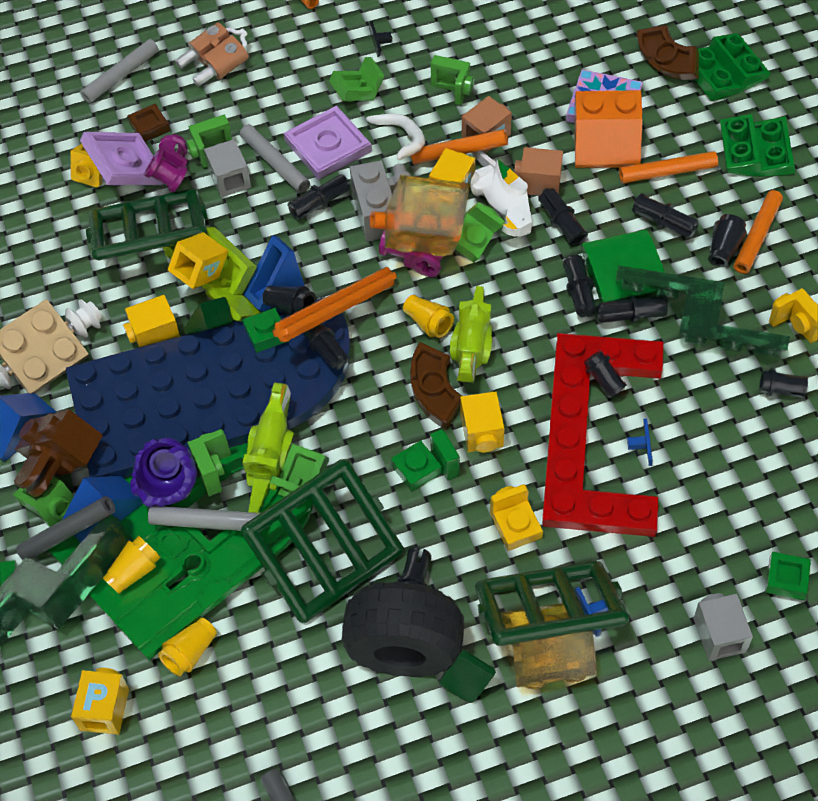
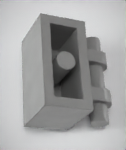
(373, 192)

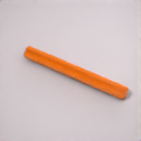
(333, 304)

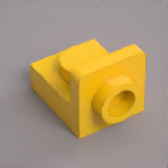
(83, 168)
(801, 312)
(514, 517)

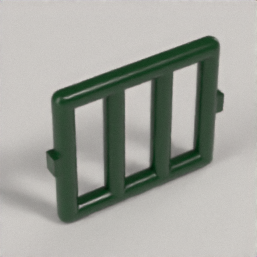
(127, 211)
(282, 511)
(538, 627)

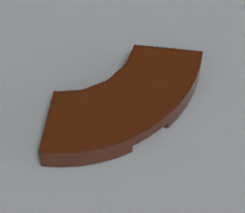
(667, 55)
(432, 387)

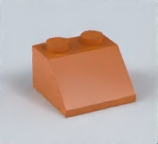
(607, 128)

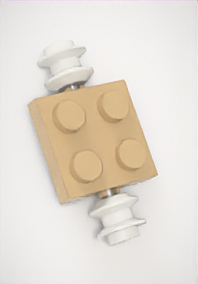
(42, 345)

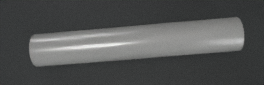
(119, 71)
(275, 158)
(199, 518)

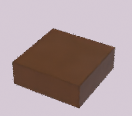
(148, 122)

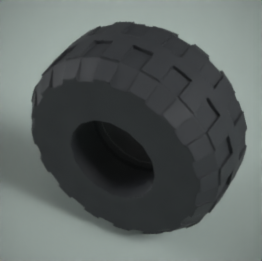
(403, 629)

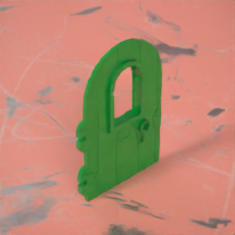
(151, 611)

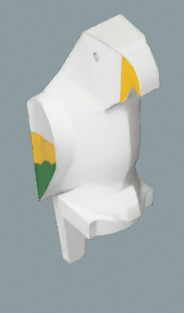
(504, 194)

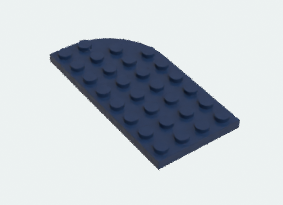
(197, 388)

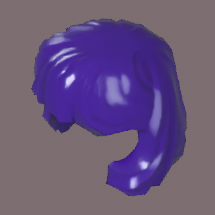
(163, 472)

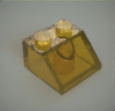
(425, 215)
(549, 659)

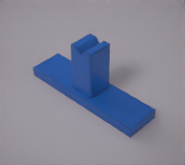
(641, 442)
(596, 607)

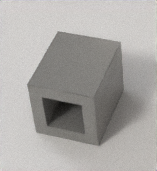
(227, 168)
(722, 626)

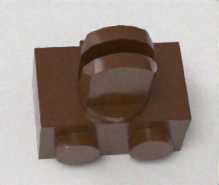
(53, 447)

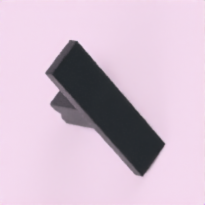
(379, 38)

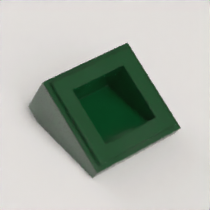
(209, 316)
(467, 676)

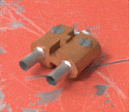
(217, 51)

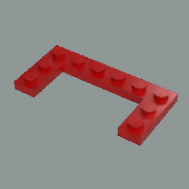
(564, 499)

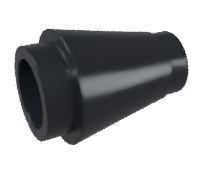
(726, 239)
(288, 298)

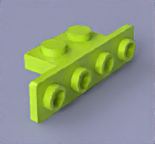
(232, 280)

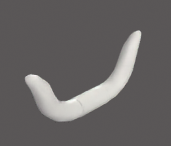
(410, 128)

